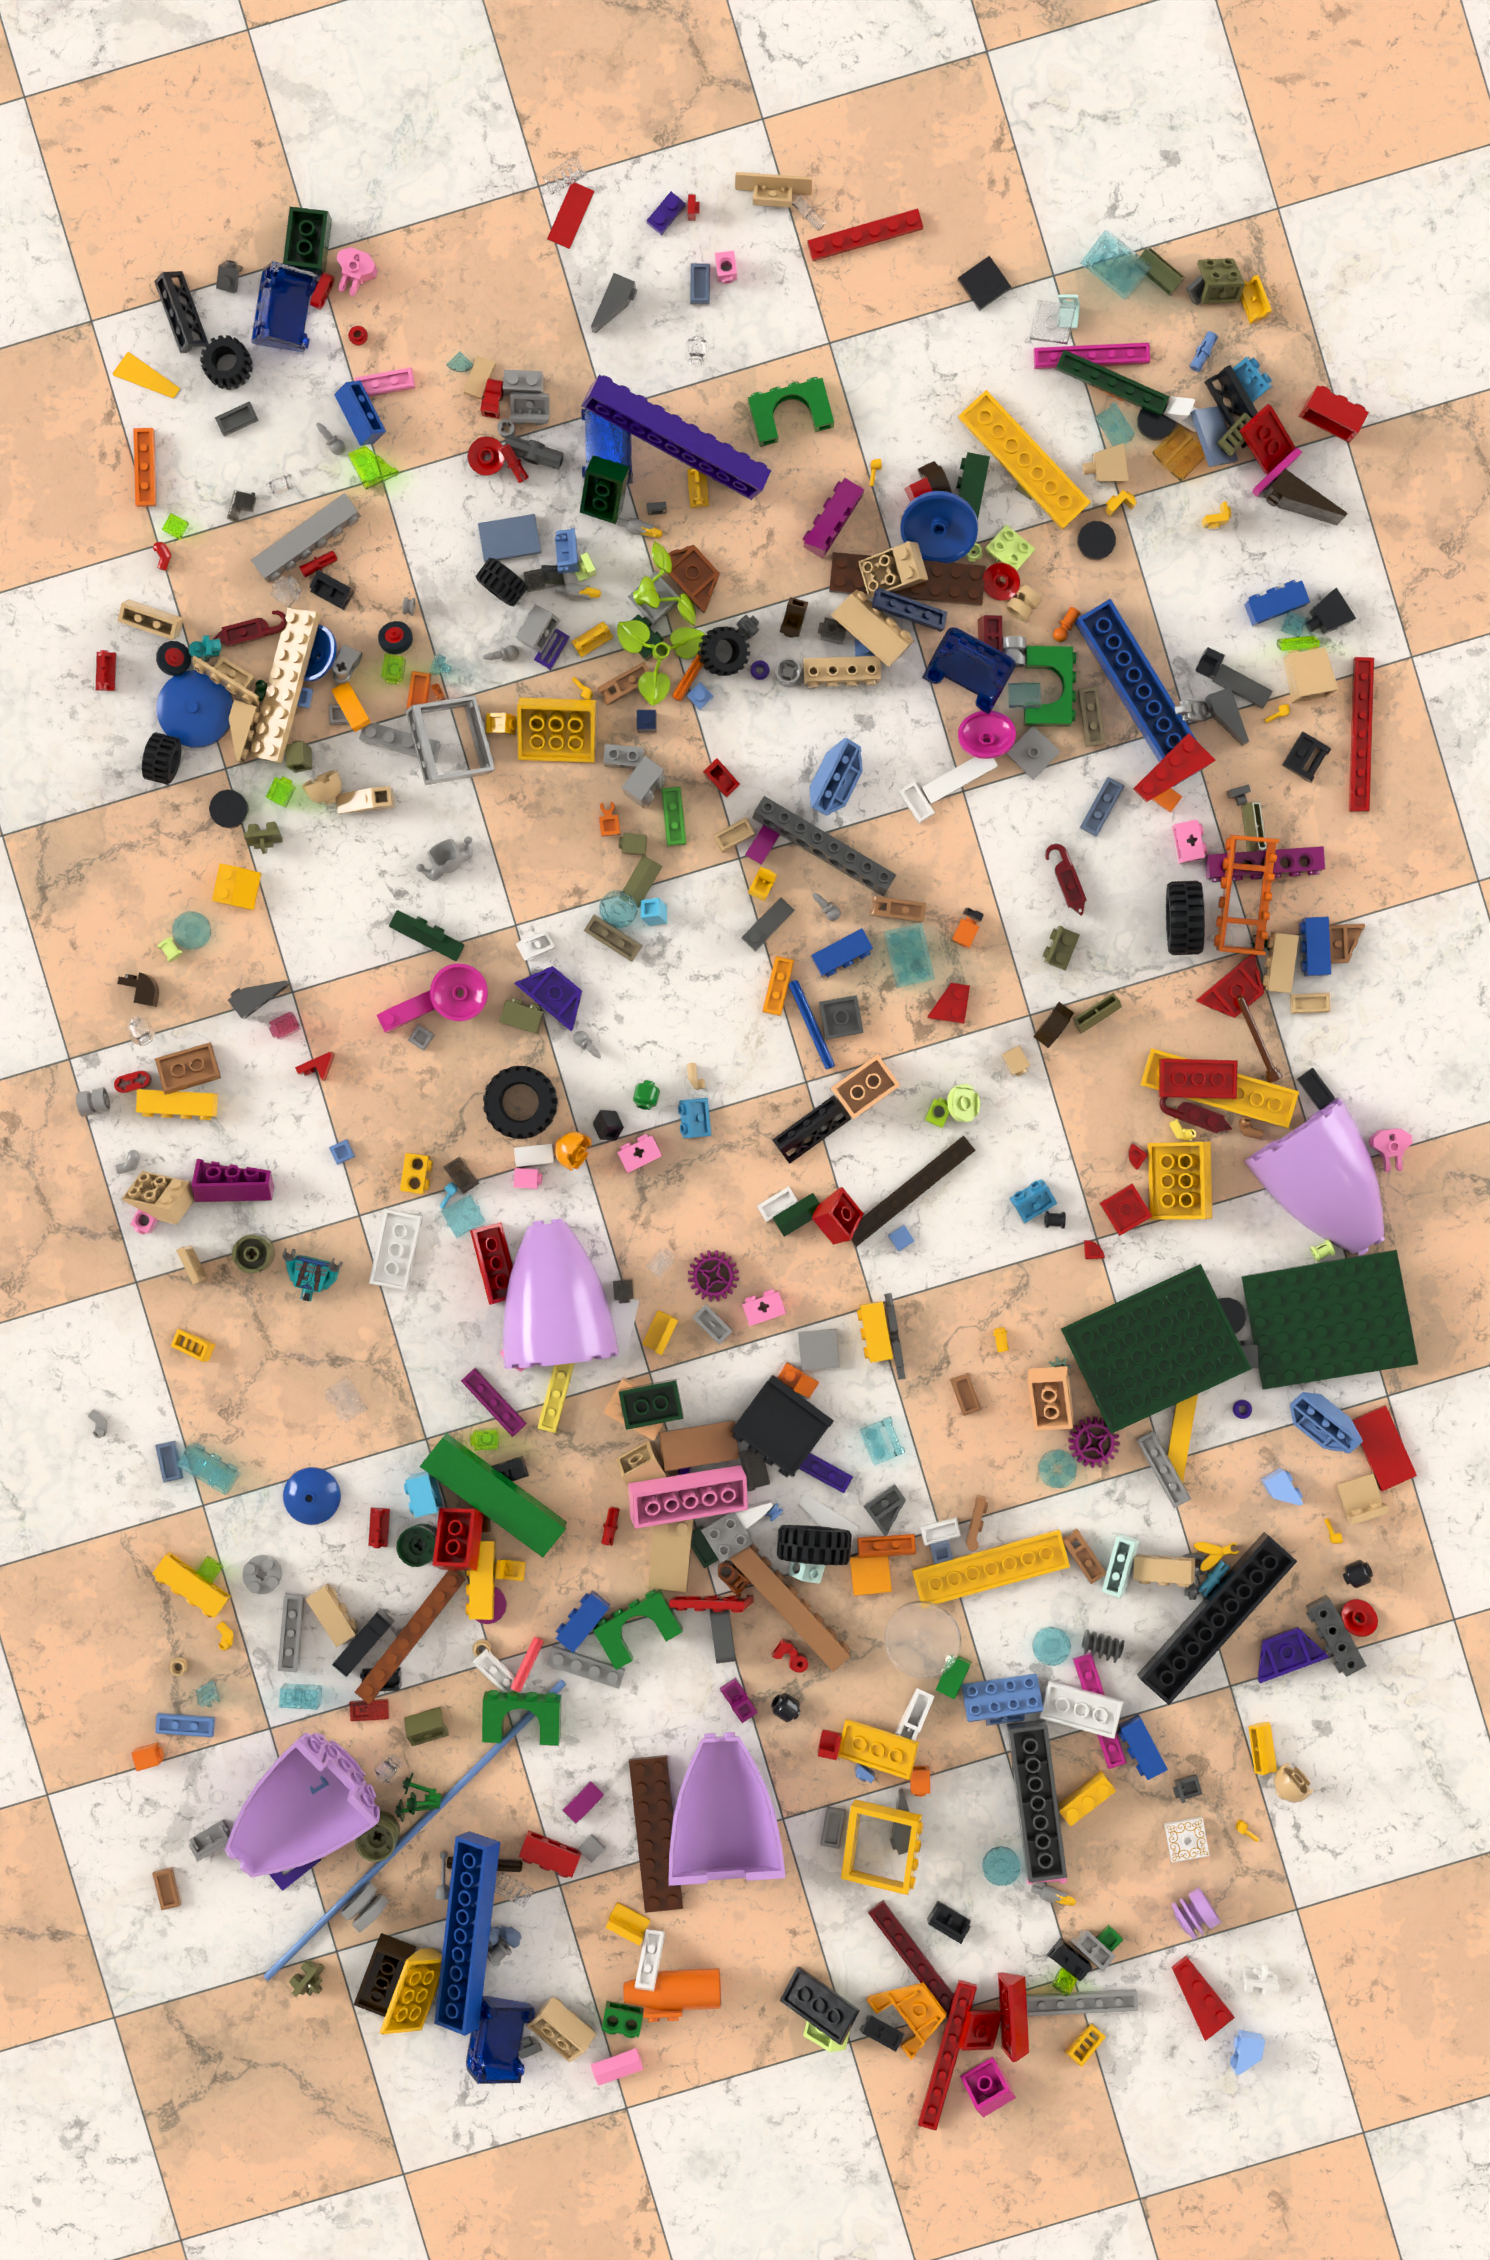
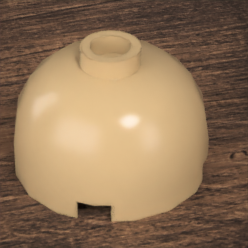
(324, 787)
(1291, 1784)

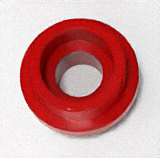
(362, 339)

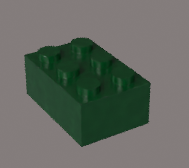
(307, 239)
(604, 489)
(651, 1404)

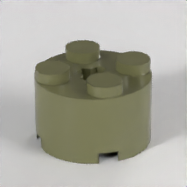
(245, 1260)

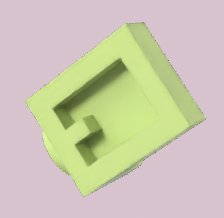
(586, 568)

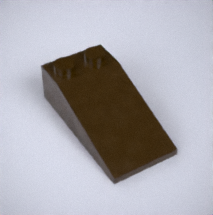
(1298, 497)
(383, 1974)

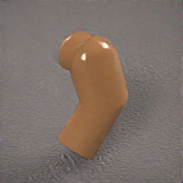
(1247, 1129)

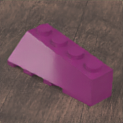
(833, 517)
(230, 1183)

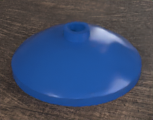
(322, 654)
(320, 1486)

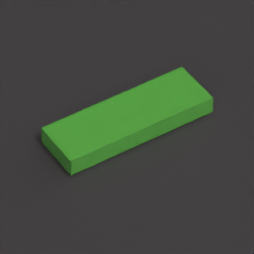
(673, 816)

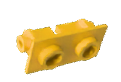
(697, 488)
(592, 639)

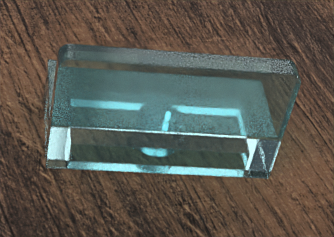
(1115, 425)

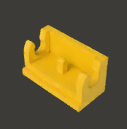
(1255, 300)

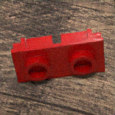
(105, 671)
(379, 1527)

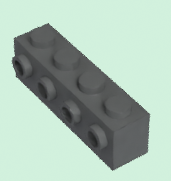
(1338, 1640)

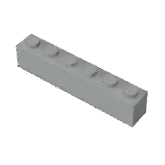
(305, 538)

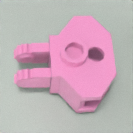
(356, 267)
(1388, 1148)

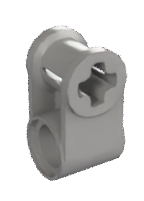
(345, 664)

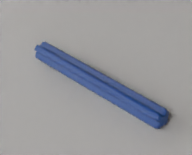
(811, 1024)

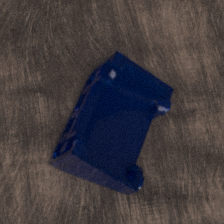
(283, 307)
(606, 441)
(972, 666)
(495, 2045)

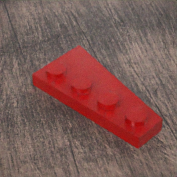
(1175, 767)
(732, 1602)
(1205, 2004)

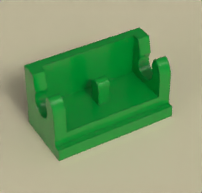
(953, 1678)

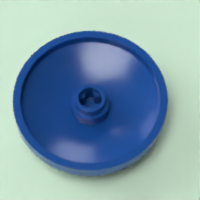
(940, 525)
(194, 709)

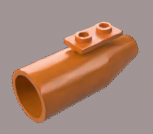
(677, 1992)

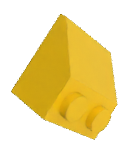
(236, 886)

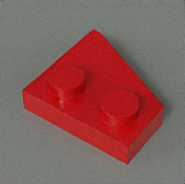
(952, 1004)

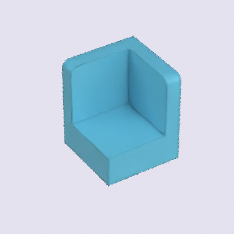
(653, 911)

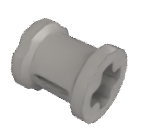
(498, 1953)

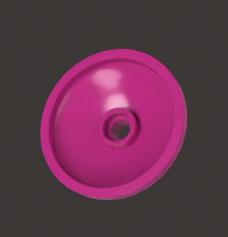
(990, 728)
(445, 988)

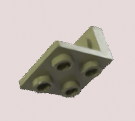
(1221, 280)

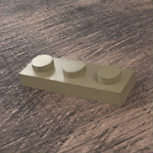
(1091, 716)
(613, 938)

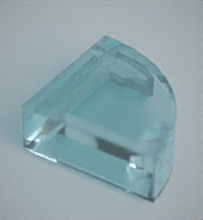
(459, 363)

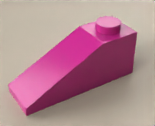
(405, 1012)

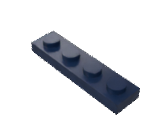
(909, 609)

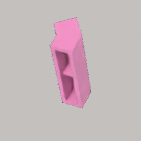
(617, 2066)

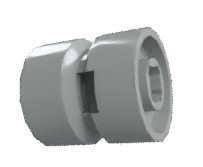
(1014, 647)
(788, 672)
(90, 1102)

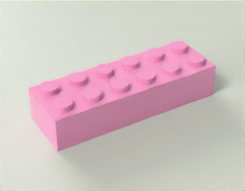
(688, 1496)

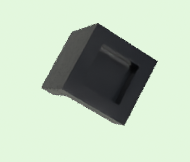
(1209, 663)
(608, 1125)

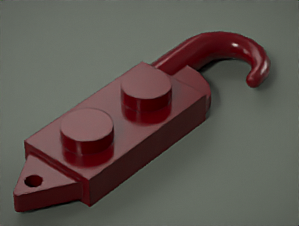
(249, 630)
(1068, 879)
(1196, 1116)

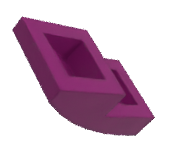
(762, 845)
(738, 1700)
(583, 1802)

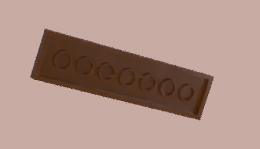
(945, 581)
(654, 1827)

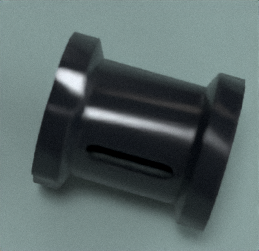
(1055, 1219)

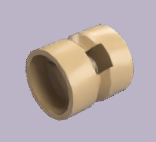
(1025, 601)

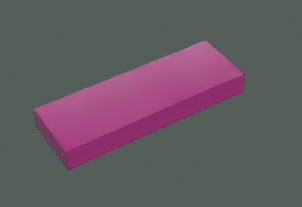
(1276, 471)

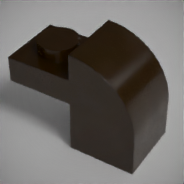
(935, 476)
(794, 617)
(146, 988)
(1053, 1025)

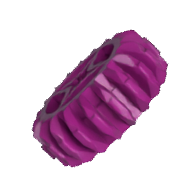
(706, 1291)
(1086, 1445)

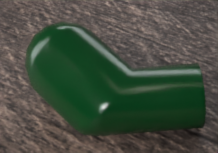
(260, 690)

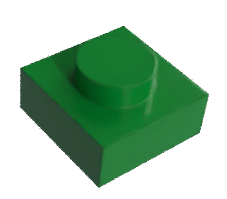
(1109, 1938)

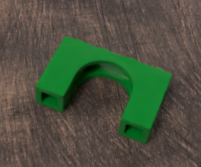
(809, 393)
(1061, 661)
(652, 1606)
(544, 1706)

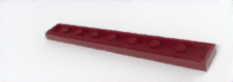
(911, 1954)

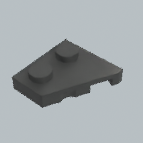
(885, 1508)

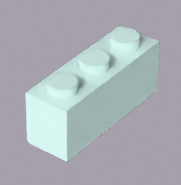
(1120, 1565)

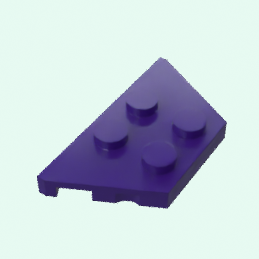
(554, 994)
(1287, 1653)

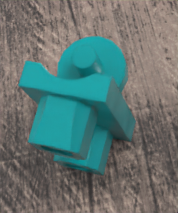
(206, 648)

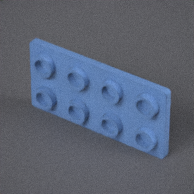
(1002, 1699)

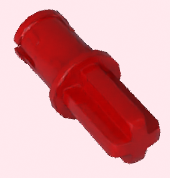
(513, 462)
(318, 563)
(610, 1526)

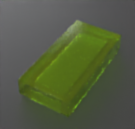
(1298, 643)

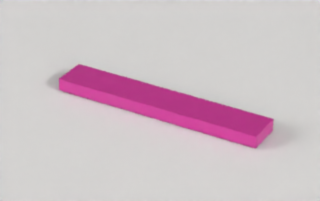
(1099, 354)
(1090, 1681)

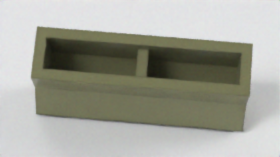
(1162, 272)
(1253, 825)
(642, 879)
(1099, 1015)

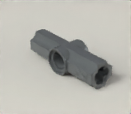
(535, 452)

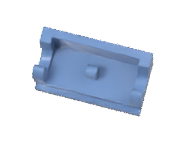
(566, 551)

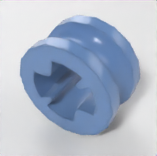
(774, 1512)

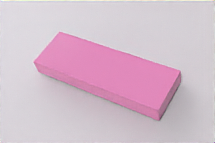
(388, 382)

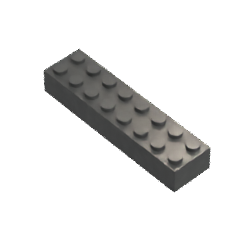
(1036, 1800)

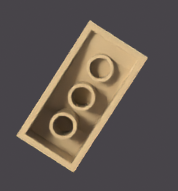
(671, 1556)

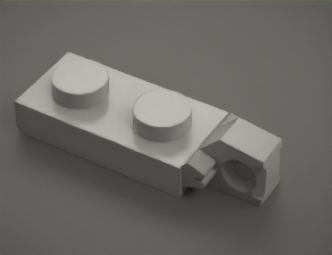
(1192, 710)

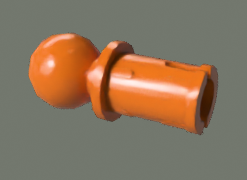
(1060, 634)

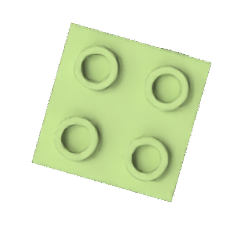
(1009, 548)

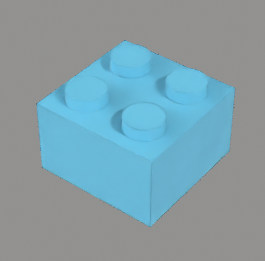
(423, 1494)

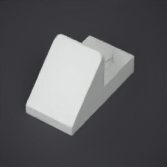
(1179, 411)
(535, 945)

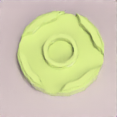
(963, 1103)

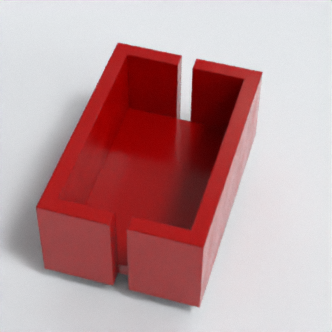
(1334, 413)

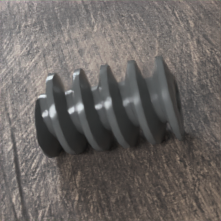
(1102, 1645)

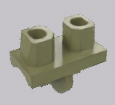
(265, 838)
(310, 1982)

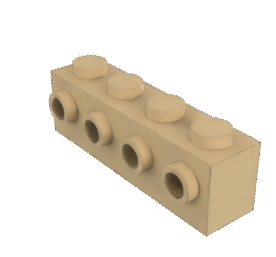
(841, 670)

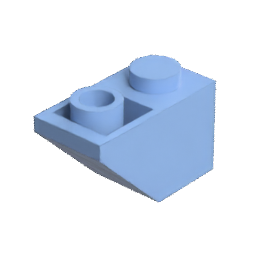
(1280, 1487)
(1248, 2051)

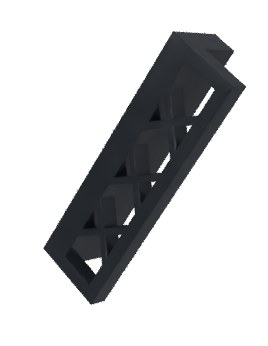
(176, 310)
(1235, 392)
(809, 1127)

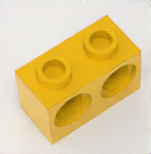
(410, 1172)

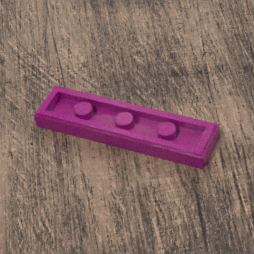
(493, 1402)

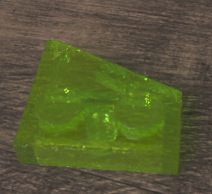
(370, 467)

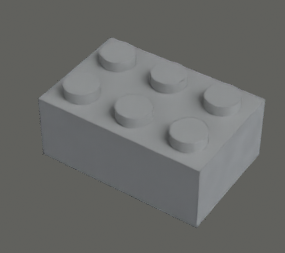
(644, 782)

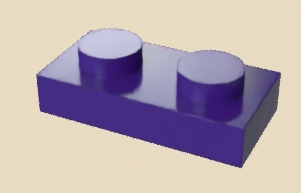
(666, 213)

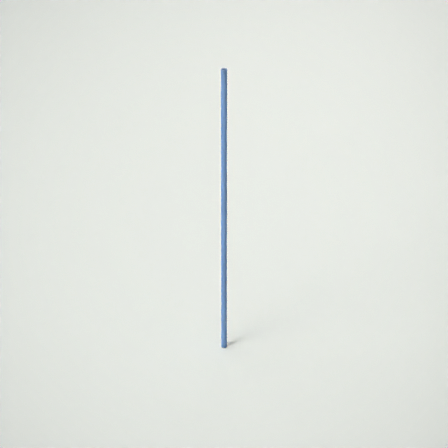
(405, 1839)

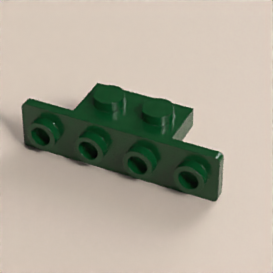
(426, 935)

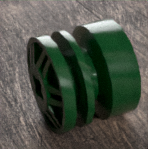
(408, 1547)

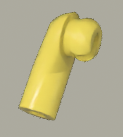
(1182, 1133)

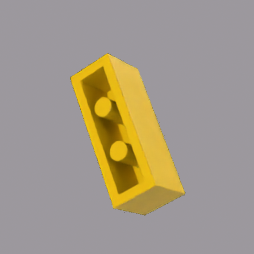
(874, 1331)
(1086, 1798)

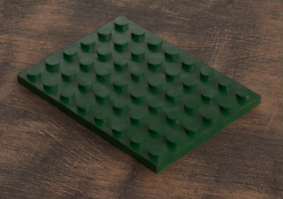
(1330, 1319)
(1156, 1348)

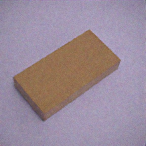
(965, 1394)
(166, 1888)

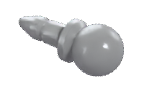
(336, 445)
(510, 653)
(831, 912)
(582, 1039)

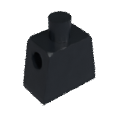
(1330, 613)

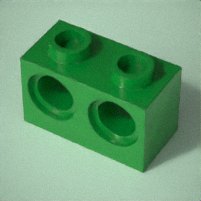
(623, 2014)

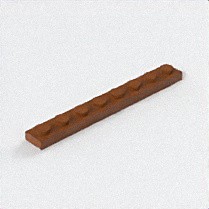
(409, 1636)

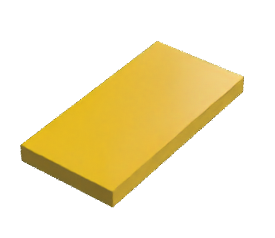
(878, 1749)

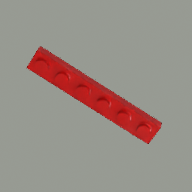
(865, 234)

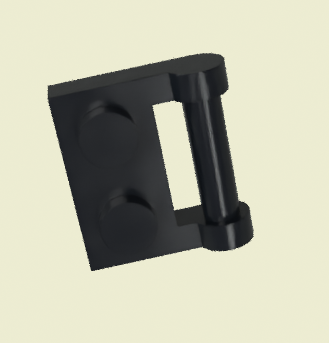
(1301, 753)

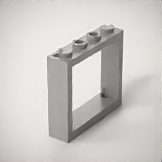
(423, 746)

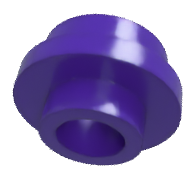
(757, 664)
(1248, 1409)

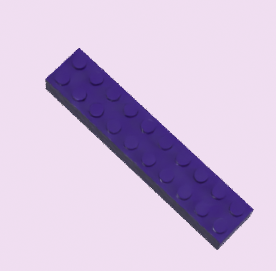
(676, 437)

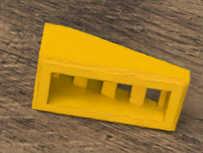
(203, 1351)
(1090, 2049)

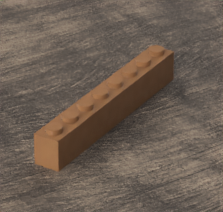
(791, 1607)

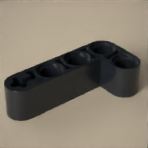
(363, 1642)

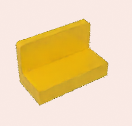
(660, 1332)
(627, 1923)

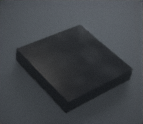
(984, 283)

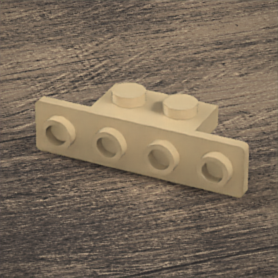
(773, 189)
(229, 675)

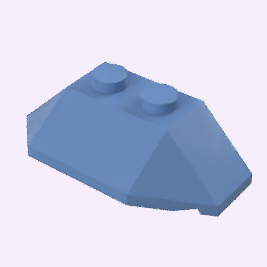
(836, 777)
(1324, 1423)

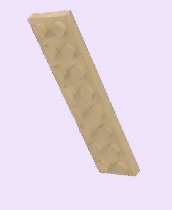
(284, 685)

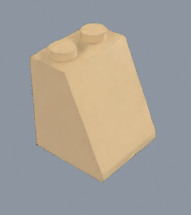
(1309, 674)
(640, 1464)

